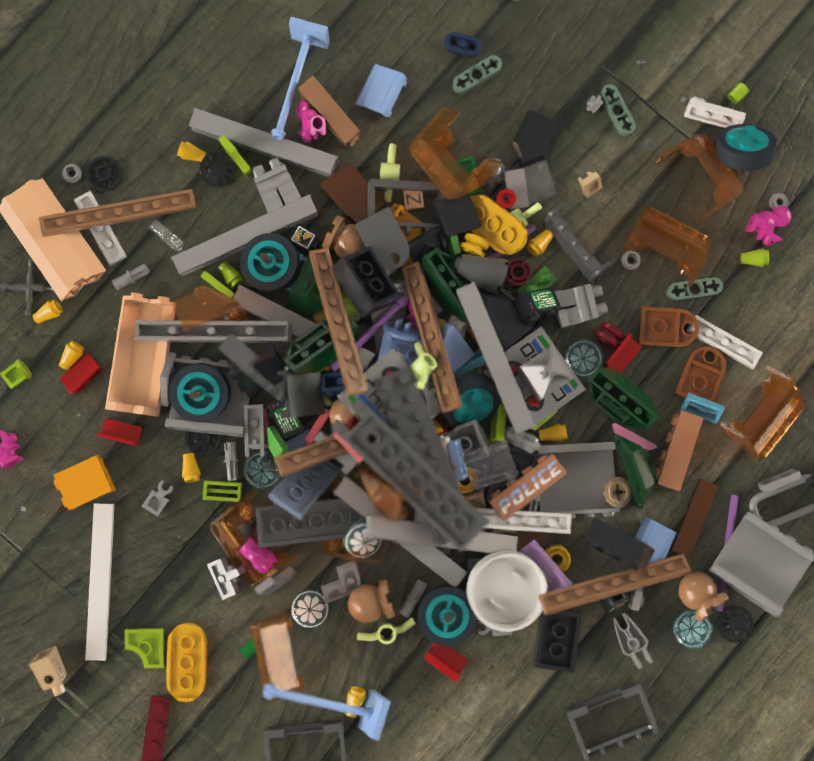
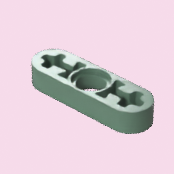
(475, 82)
(607, 100)
(707, 281)

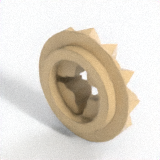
(619, 500)

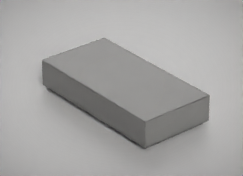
(516, 182)

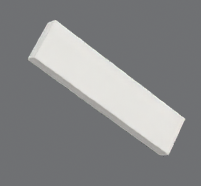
(103, 235)
(726, 343)

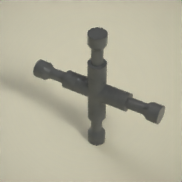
(29, 287)

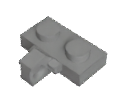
(226, 577)

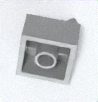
(544, 373)

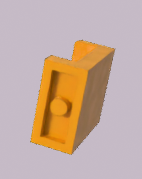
(83, 482)

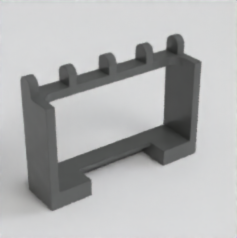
(384, 185)
(571, 246)
(244, 359)
(624, 691)
(325, 726)

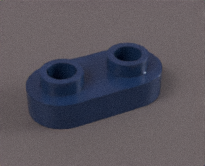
(463, 43)

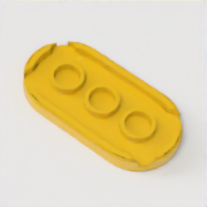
(499, 227)
(186, 662)

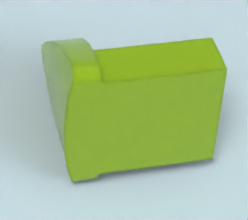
(16, 374)

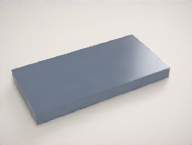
(303, 488)

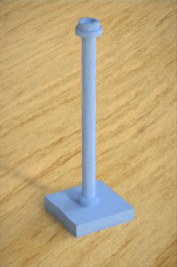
(309, 34)
(371, 715)

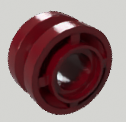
(524, 269)
(609, 335)

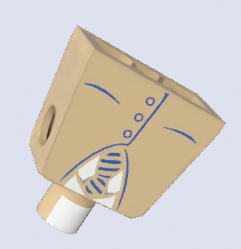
(49, 670)

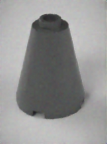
(484, 271)

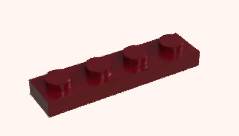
(156, 728)

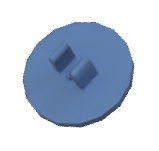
(401, 331)

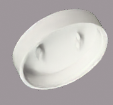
(506, 590)

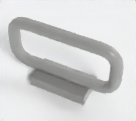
(778, 484)

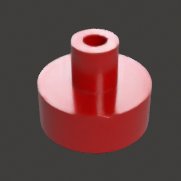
(510, 198)

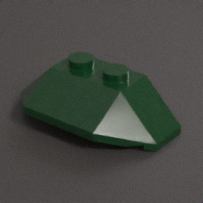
(444, 281)
(304, 294)
(314, 349)
(621, 399)
(636, 468)

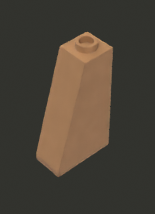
(327, 108)

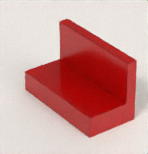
(623, 354)
(81, 374)
(121, 432)
(446, 660)

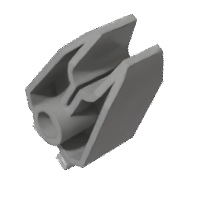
(632, 640)

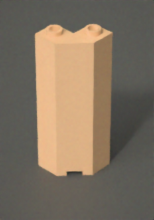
(62, 258)
(138, 365)

